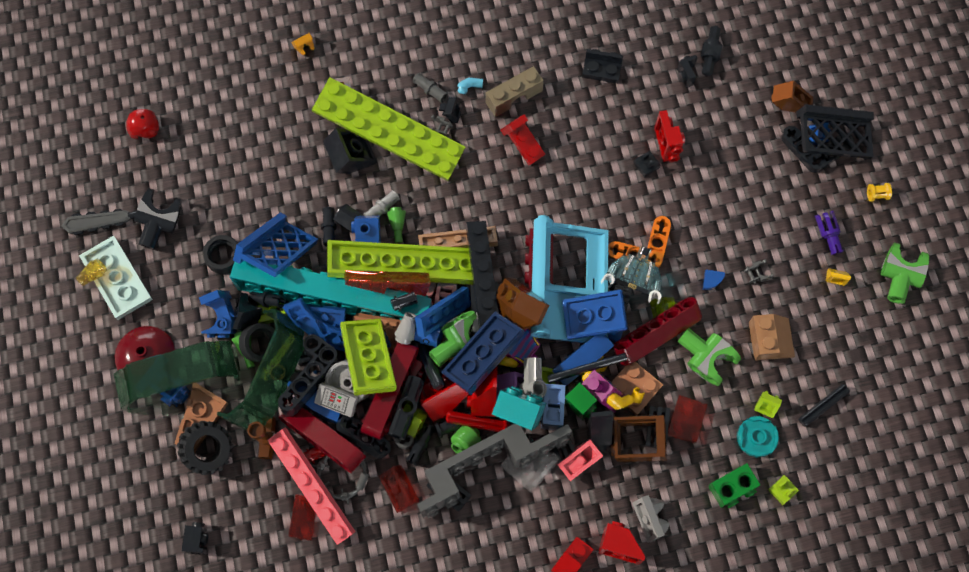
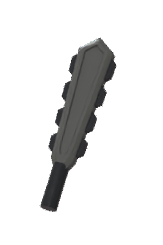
(91, 221)

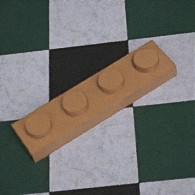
(454, 238)

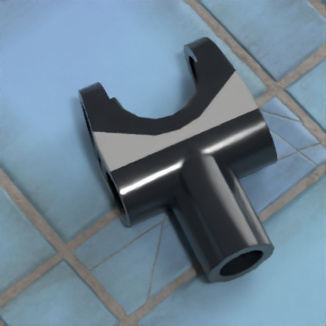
(155, 219)

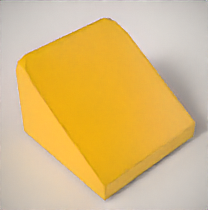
(837, 277)

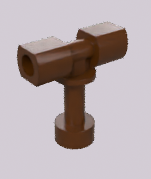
(262, 434)

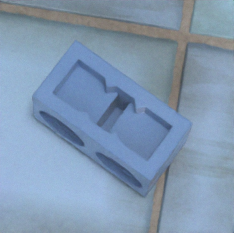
(554, 411)

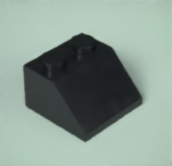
(348, 151)

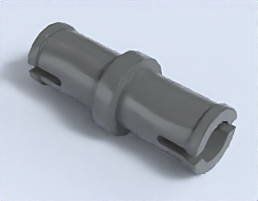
(430, 87)

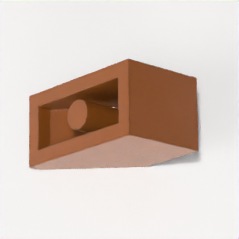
(790, 96)

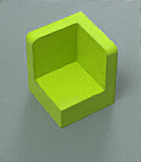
(417, 421)

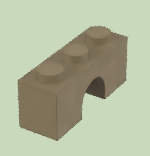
(524, 84)

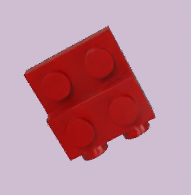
(668, 137)

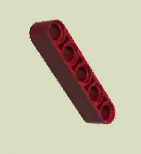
(658, 330)
(385, 403)
(324, 439)

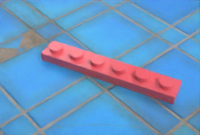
(311, 485)

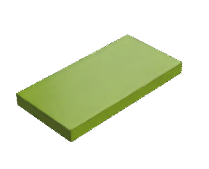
(368, 356)

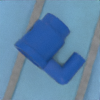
(432, 339)

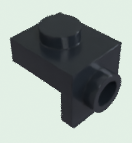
(685, 70)

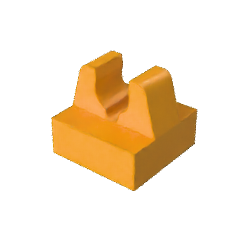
(299, 43)

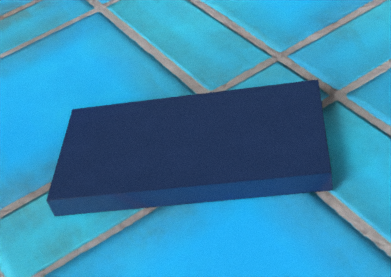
(483, 353)

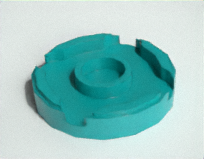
(757, 436)

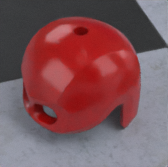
(141, 127)

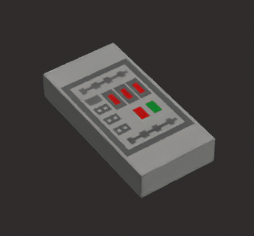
(336, 399)

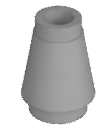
(406, 329)

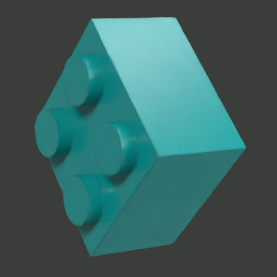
(519, 407)

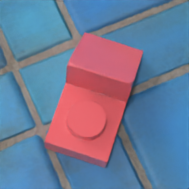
(580, 459)

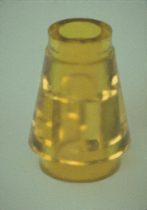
(92, 271)

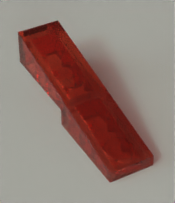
(379, 281)

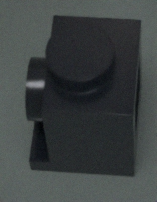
(195, 538)

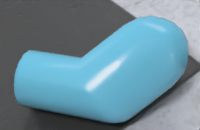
(469, 82)

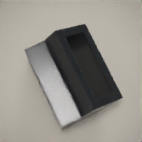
(346, 215)

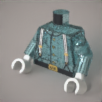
(636, 273)

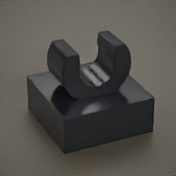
(451, 110)
(647, 164)

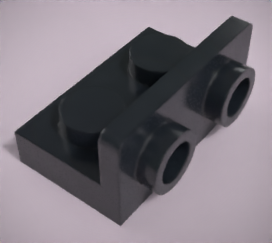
(602, 66)

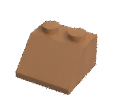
(771, 337)

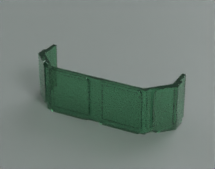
(174, 370)
(272, 374)

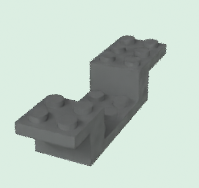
(516, 446)

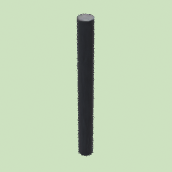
(587, 367)

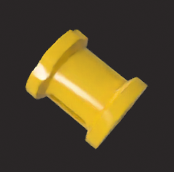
(879, 192)

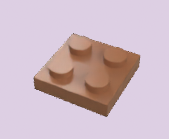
(637, 376)

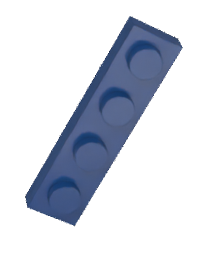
(443, 311)

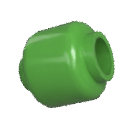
(465, 438)

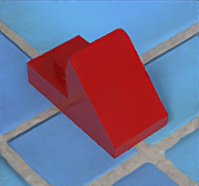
(573, 557)

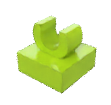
(768, 404)
(783, 490)

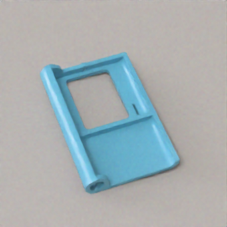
(596, 267)

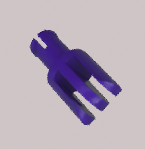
(830, 233)

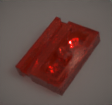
(687, 419)

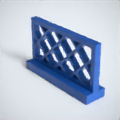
(264, 238)

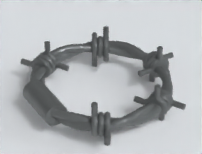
(344, 496)

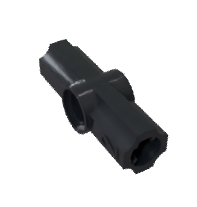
(402, 419)

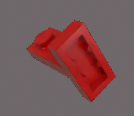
(523, 139)

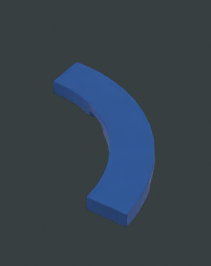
(312, 324)

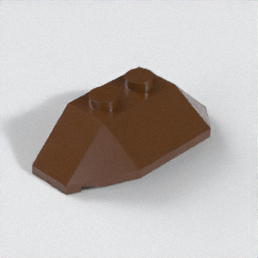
(520, 304)

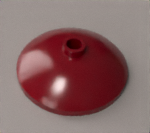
(149, 338)

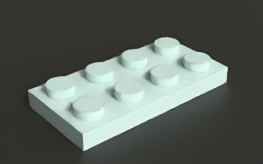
(120, 284)

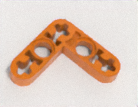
(656, 252)

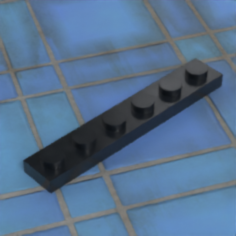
(481, 270)

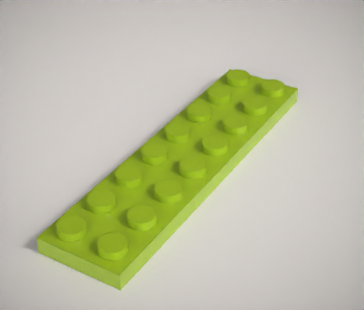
(388, 129)
(441, 262)

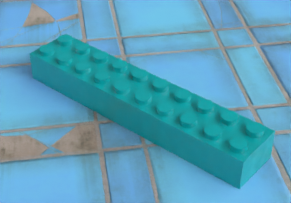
(322, 290)

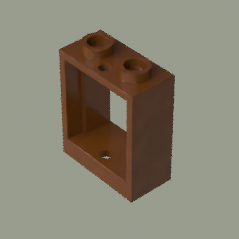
(659, 421)

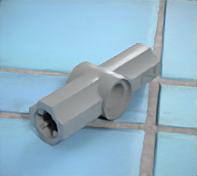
(533, 378)

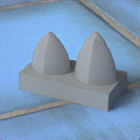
(646, 511)

